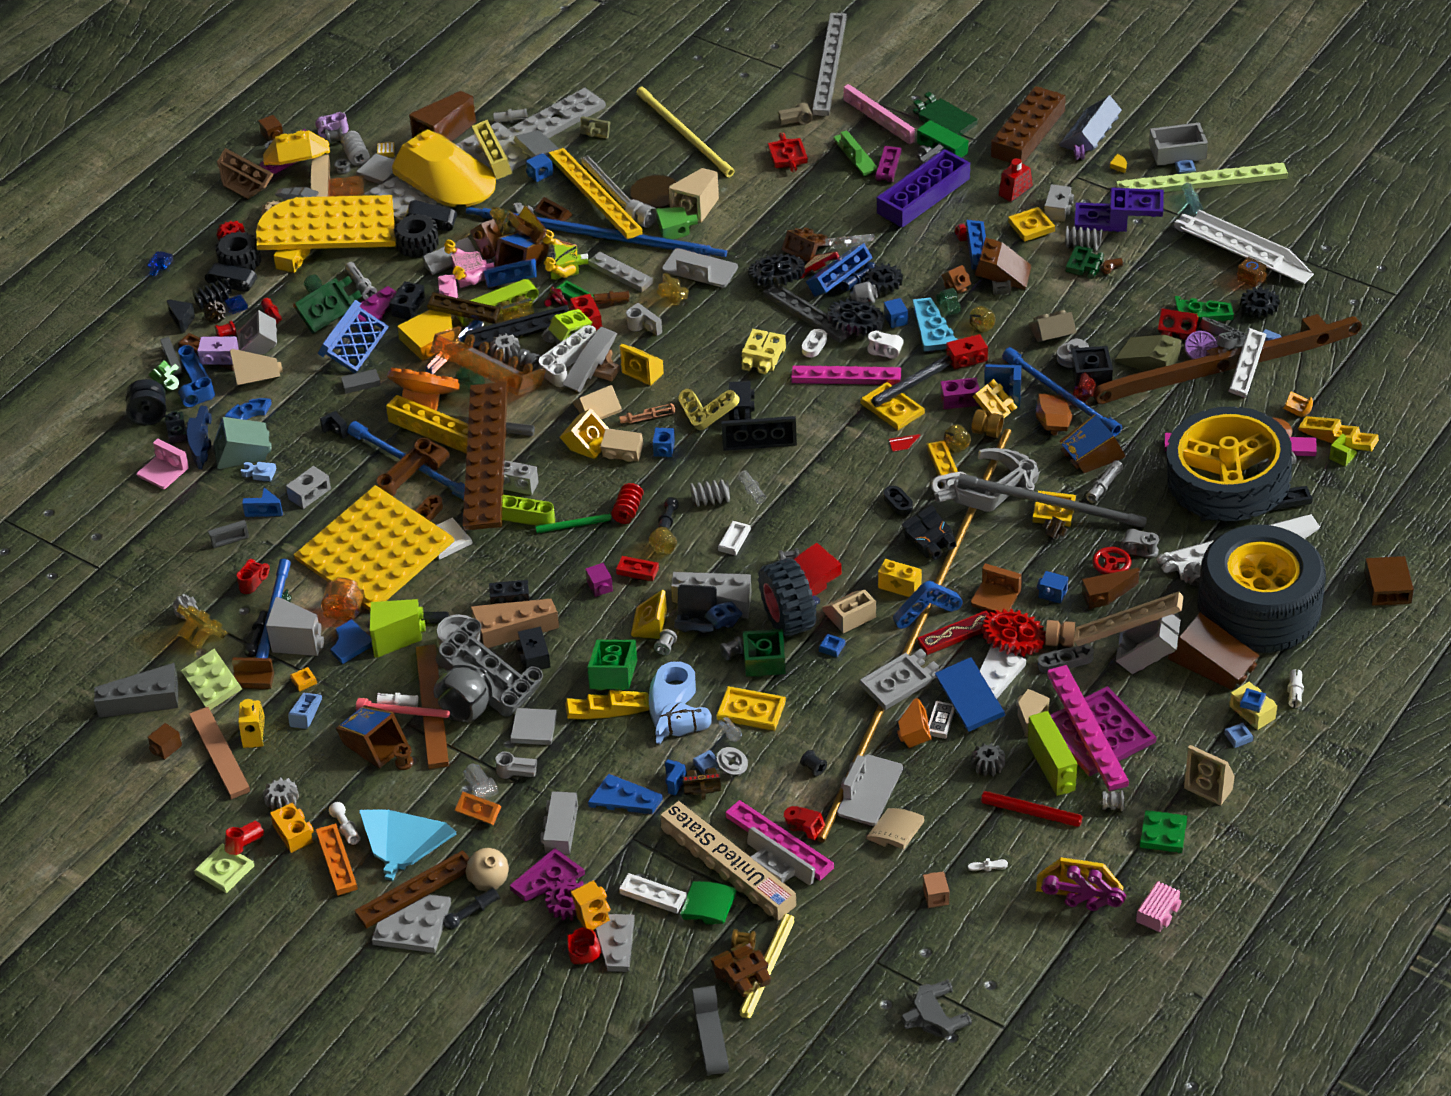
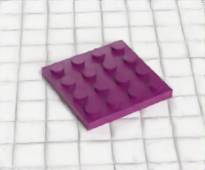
(1118, 723)

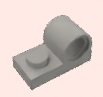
(640, 317)

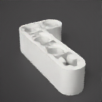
(564, 355)

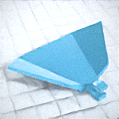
(402, 837)

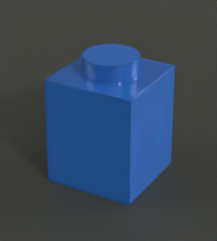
(895, 313)

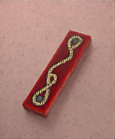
(952, 633)

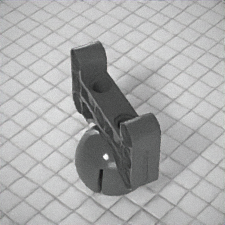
(473, 682)

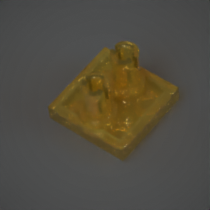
(201, 620)

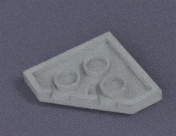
(415, 926)

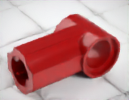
(238, 837)

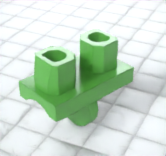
(162, 374)

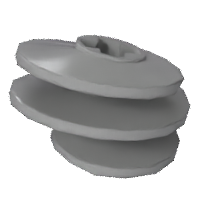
(1064, 351)

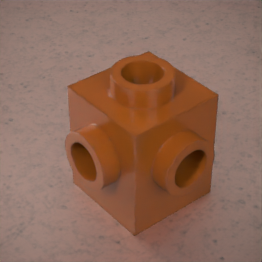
(957, 279)

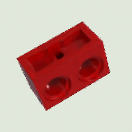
(588, 308)
(1179, 319)

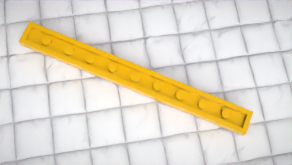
(595, 193)

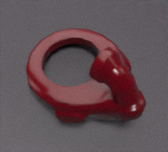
(555, 294)

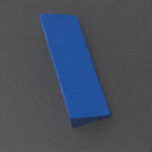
(510, 273)

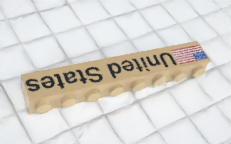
(728, 861)

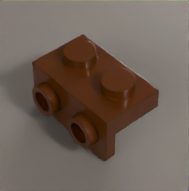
(486, 238)

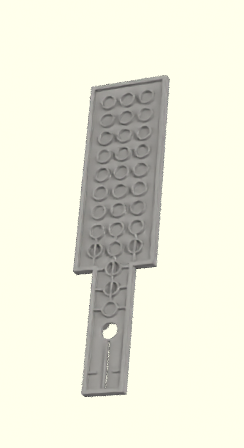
(571, 108)

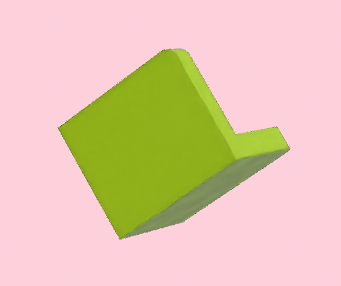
(1341, 453)

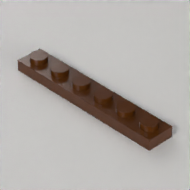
(412, 890)

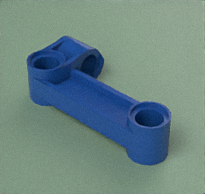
(201, 386)

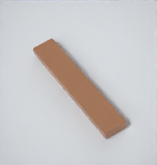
(220, 753)

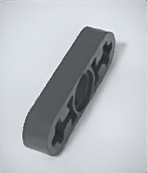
(170, 354)
(1076, 653)

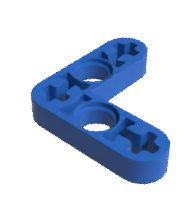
(907, 614)

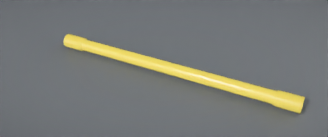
(722, 165)

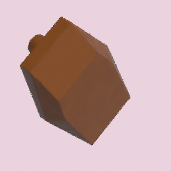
(1053, 413)

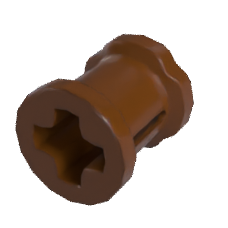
(401, 757)

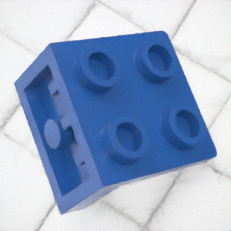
(1008, 376)

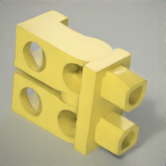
(762, 352)

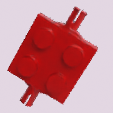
(787, 152)

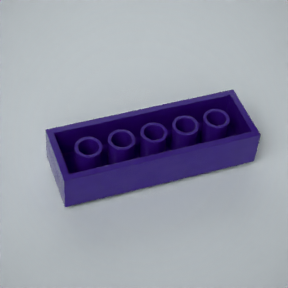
(923, 188)

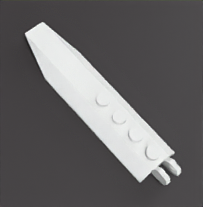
(1244, 244)
(1178, 559)

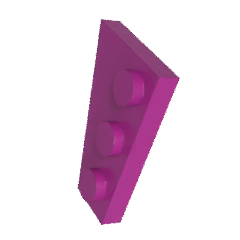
(377, 304)
(545, 873)

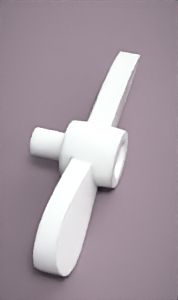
(988, 865)

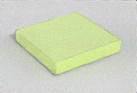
(224, 869)

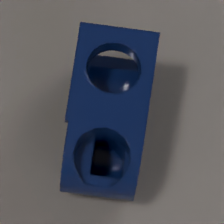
(721, 616)

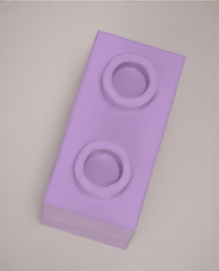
(216, 349)

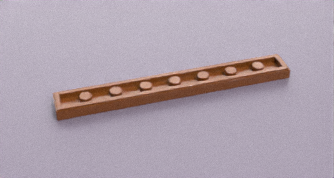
(433, 726)

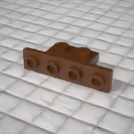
(528, 224)

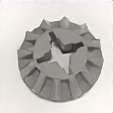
(726, 755)

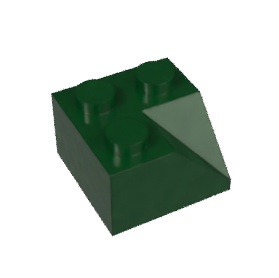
(764, 652)

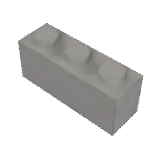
(560, 822)

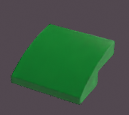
(708, 902)

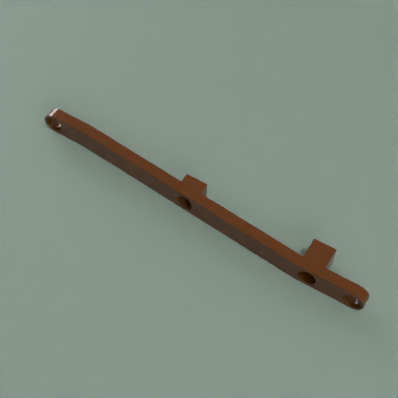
(1312, 335)

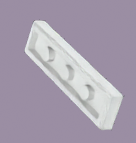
(1247, 363)

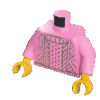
(467, 265)

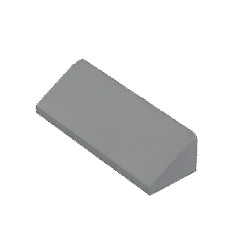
(440, 260)

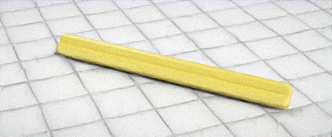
(771, 957)

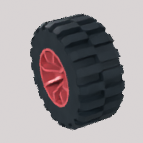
(787, 597)

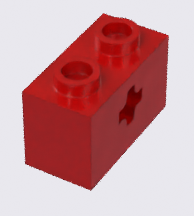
(967, 351)

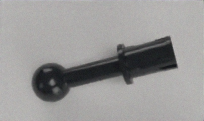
(665, 520)
(251, 648)
(453, 920)

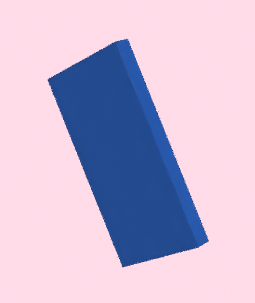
(969, 694)

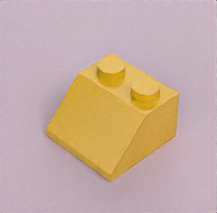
(640, 364)
(585, 434)

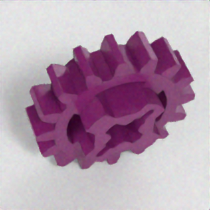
(560, 899)

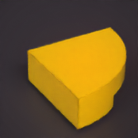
(1119, 163)

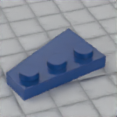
(624, 794)

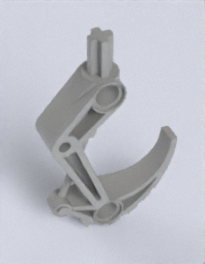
(1023, 474)

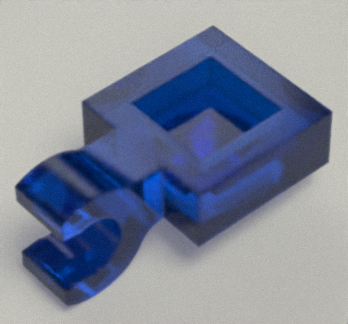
(159, 261)

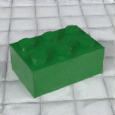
(612, 664)

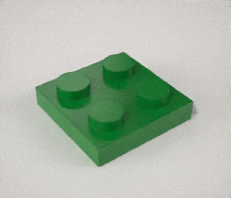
(1163, 831)

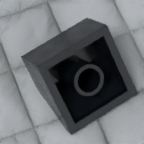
(1093, 362)

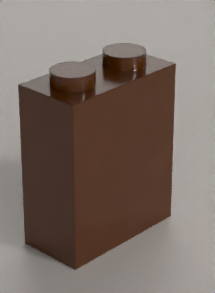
(1388, 580)

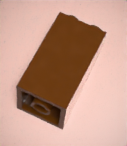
(446, 117)
(1214, 653)

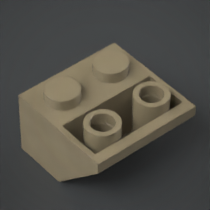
(1052, 327)

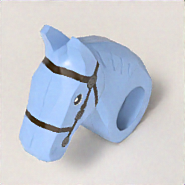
(668, 702)

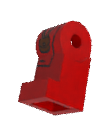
(804, 820)

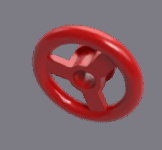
(1111, 563)

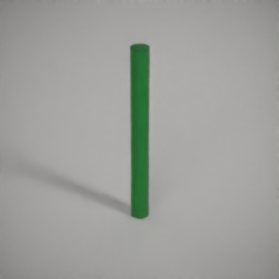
(573, 523)

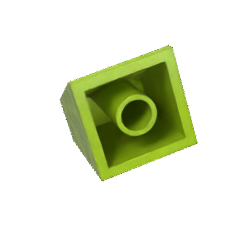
(395, 625)

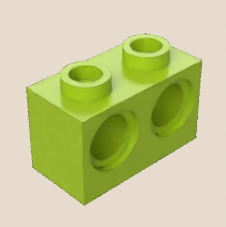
(568, 323)

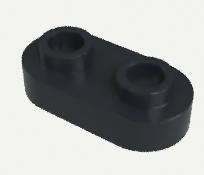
(898, 500)

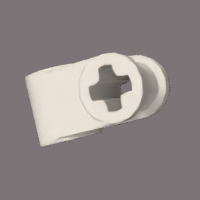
(885, 345)

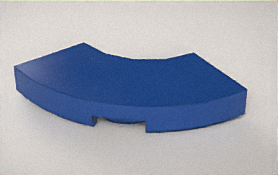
(252, 408)

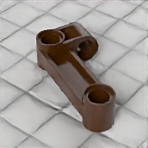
(423, 452)

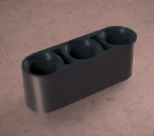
(443, 216)
(237, 277)

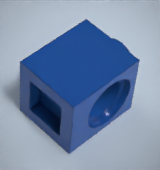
(539, 167)
(663, 442)
(1053, 587)

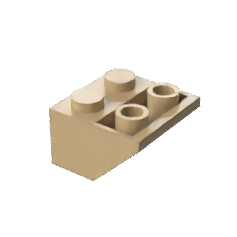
(851, 610)

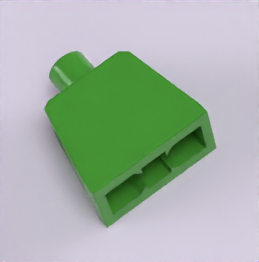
(674, 222)

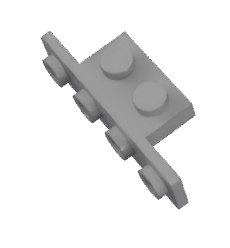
(778, 859)

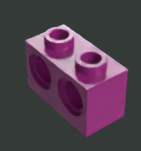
(959, 393)

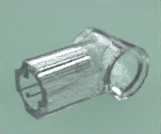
(480, 783)

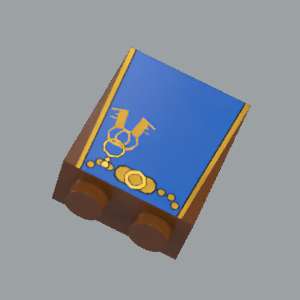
(518, 248)
(1091, 446)
(372, 734)

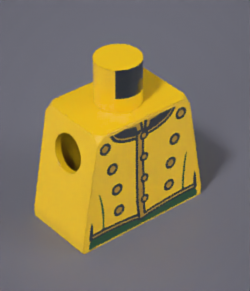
(251, 714)

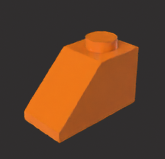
(914, 725)

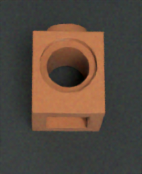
(936, 889)

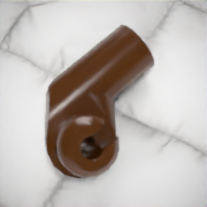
(1109, 265)

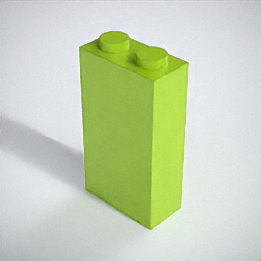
(1052, 753)

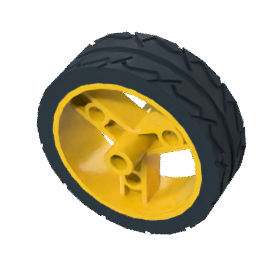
(1226, 444)

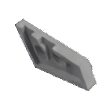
(616, 941)

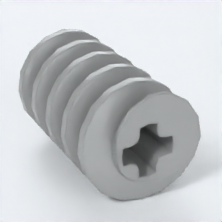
(355, 148)
(1083, 238)
(710, 492)

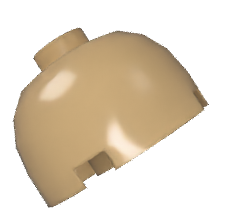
(487, 869)

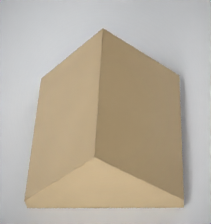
(602, 402)

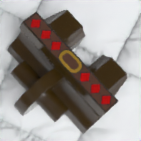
(702, 784)

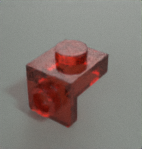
(1085, 388)

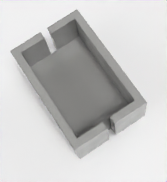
(1178, 143)
(1147, 643)

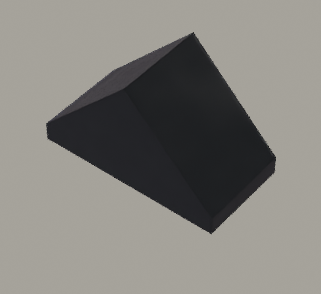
(181, 313)

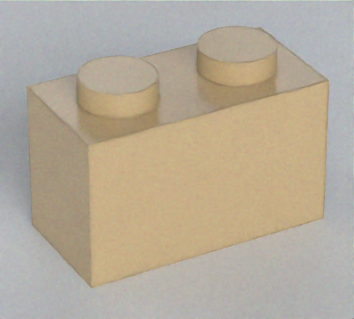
(622, 445)

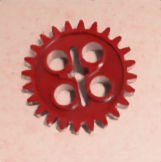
(1013, 632)

